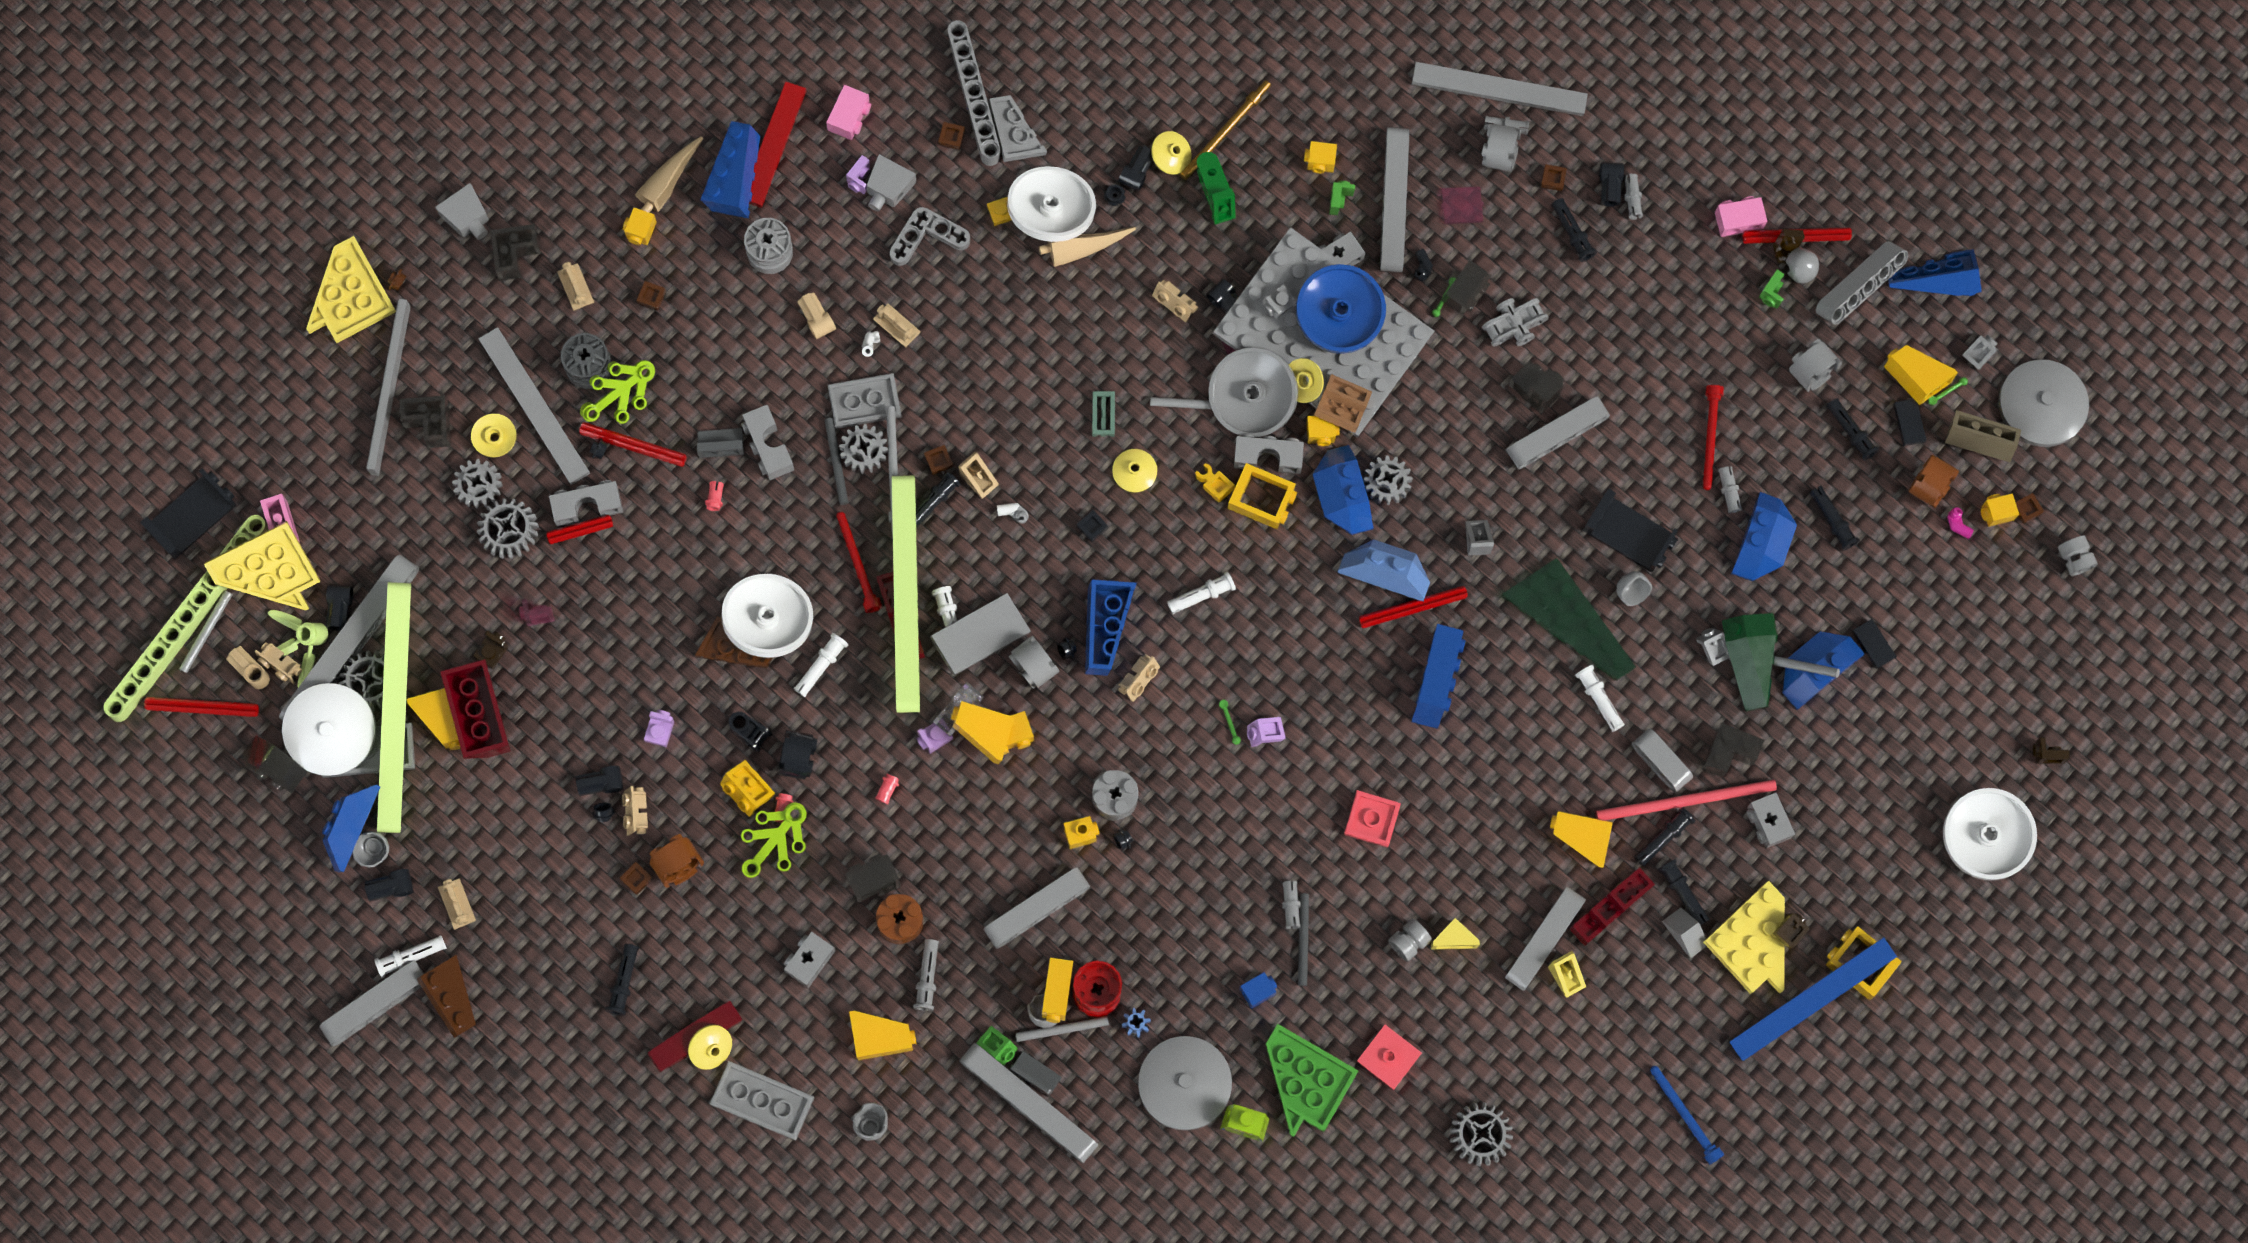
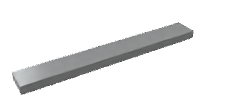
(1499, 89)
(388, 387)
(534, 406)

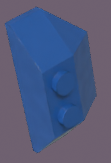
(1343, 491)
(1765, 539)
(1824, 650)
(347, 824)

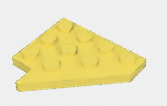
(349, 294)
(267, 567)
(1747, 940)

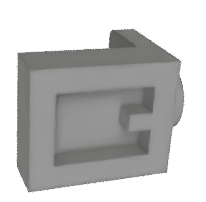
(1278, 302)
(1981, 351)
(1714, 645)

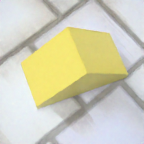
(1455, 937)
(1567, 974)

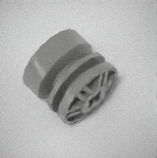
(764, 256)

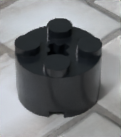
(796, 755)

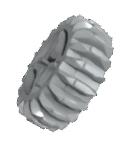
(503, 537)
(372, 672)
(1489, 1141)

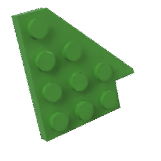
(1307, 1079)

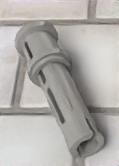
(925, 986)

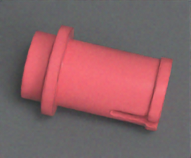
(714, 496)
(887, 788)
(782, 801)

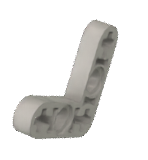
(928, 227)

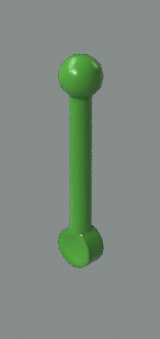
(1436, 312)
(1933, 400)
(1223, 704)

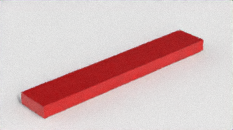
(775, 140)

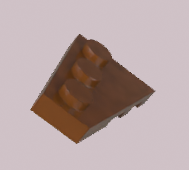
(720, 648)
(449, 996)

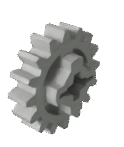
(856, 452)
(469, 478)
(1379, 483)

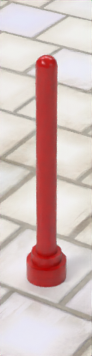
(1714, 394)
(871, 601)

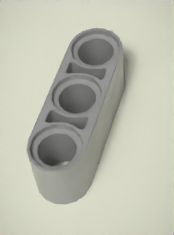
(1662, 760)

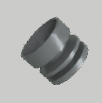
(580, 370)

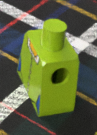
(1245, 1122)

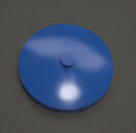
(1341, 309)

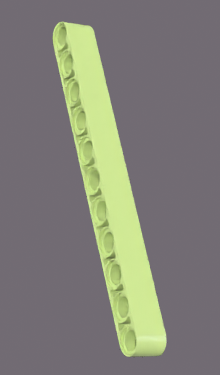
(905, 594)
(174, 624)
(394, 707)

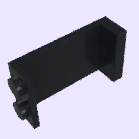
(190, 514)
(1630, 532)

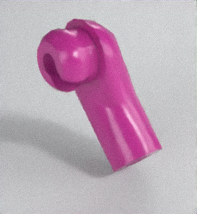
(1956, 523)

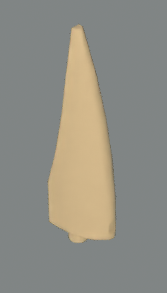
(661, 184)
(1082, 245)

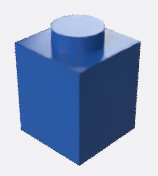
(1258, 990)

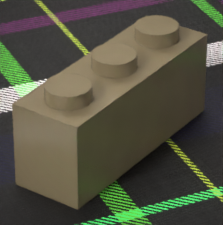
(1983, 436)

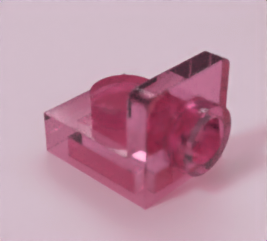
(540, 614)

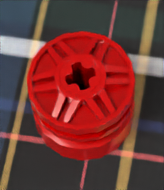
(1104, 978)

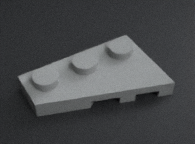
(1013, 133)

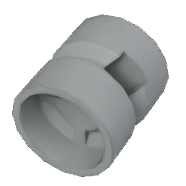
(2077, 547)
(1409, 940)

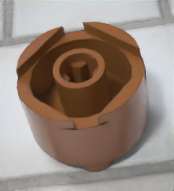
(1933, 481)
(675, 861)
(893, 907)

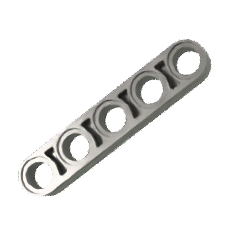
(1862, 282)
(1558, 432)
(1036, 908)
(1545, 938)
(372, 1004)

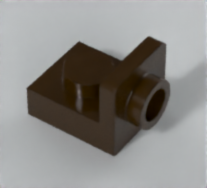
(1787, 242)
(491, 649)
(2053, 755)
(1791, 930)

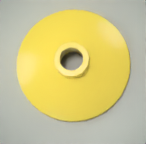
(1164, 156)
(1307, 368)
(493, 425)
(1131, 480)
(704, 1041)

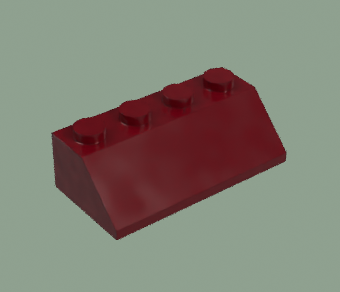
(475, 710)

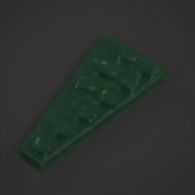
(1565, 612)

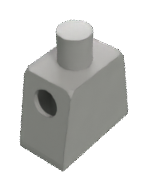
(888, 183)
(464, 213)

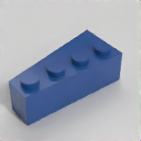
(733, 172)
(1106, 616)
(1438, 676)

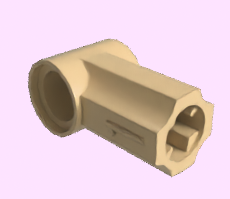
(818, 320)
(248, 667)

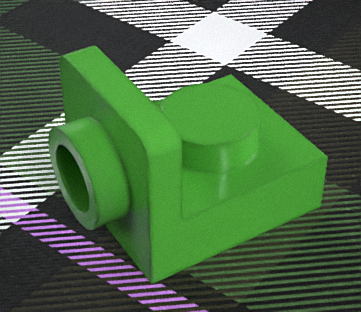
(1339, 191)
(1769, 294)
(997, 1045)

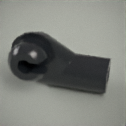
(1425, 266)

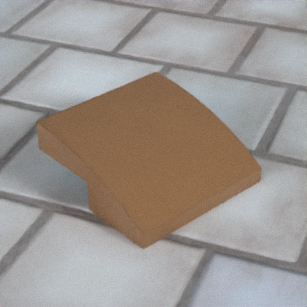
(1343, 403)

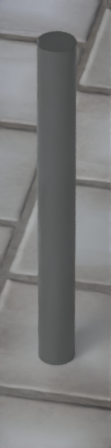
(836, 461)
(1303, 940)

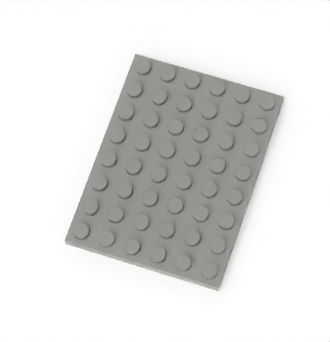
(1373, 367)

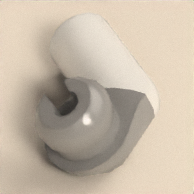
(1015, 510)

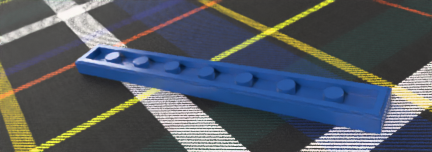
(1813, 999)

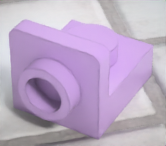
(858, 171)
(659, 728)
(1265, 731)
(932, 738)

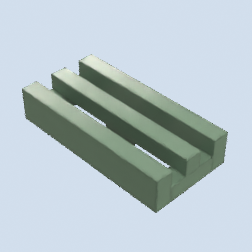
(1103, 432)

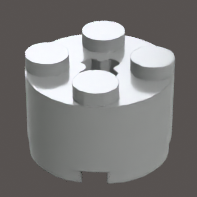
(1501, 147)
(1814, 365)
(1034, 661)
(1121, 806)

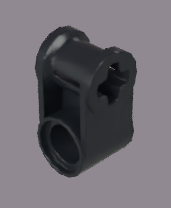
(752, 733)

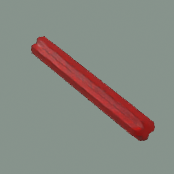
(1811, 235)
(633, 444)
(1413, 607)
(201, 706)

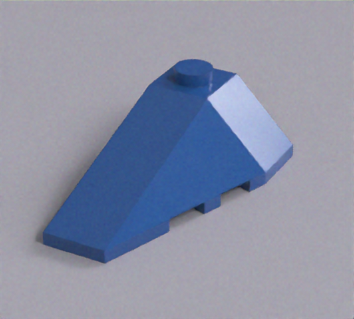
(1954, 275)

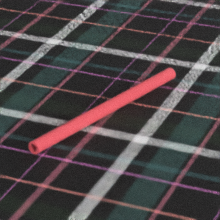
(1686, 800)

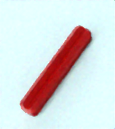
(579, 529)

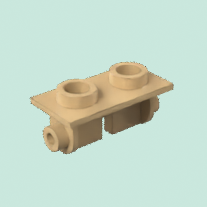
(575, 286)
(1167, 295)
(896, 325)
(270, 658)
(1146, 669)
(633, 800)
(456, 903)

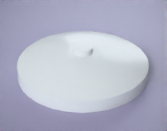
(1051, 204)
(767, 615)
(329, 729)
(1989, 834)

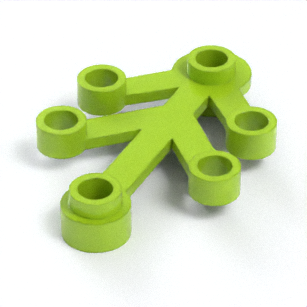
(620, 390)
(776, 837)

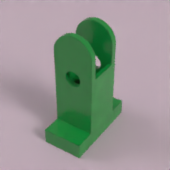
(1216, 188)

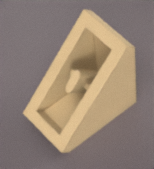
(977, 475)

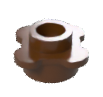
(396, 280)

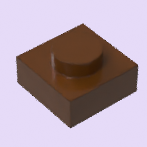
(951, 135)
(1553, 177)
(651, 295)
(938, 459)
(2028, 508)
(636, 878)

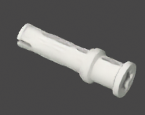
(1211, 589)
(945, 605)
(826, 656)
(1595, 689)
(436, 943)

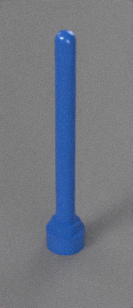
(1711, 1152)

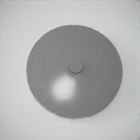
(1253, 392)
(2044, 402)
(1185, 1083)

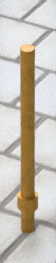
(1251, 100)

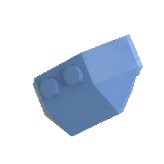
(1387, 568)

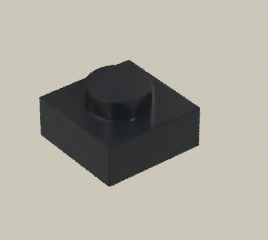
(1092, 526)

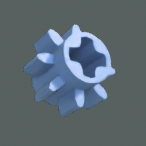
(1140, 1017)

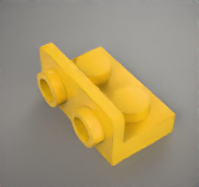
(746, 788)

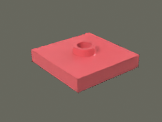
(1372, 818)
(1389, 1057)

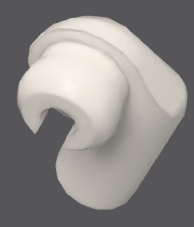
(870, 338)

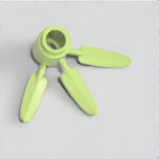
(306, 634)

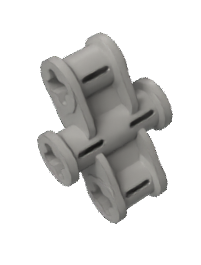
(1515, 322)

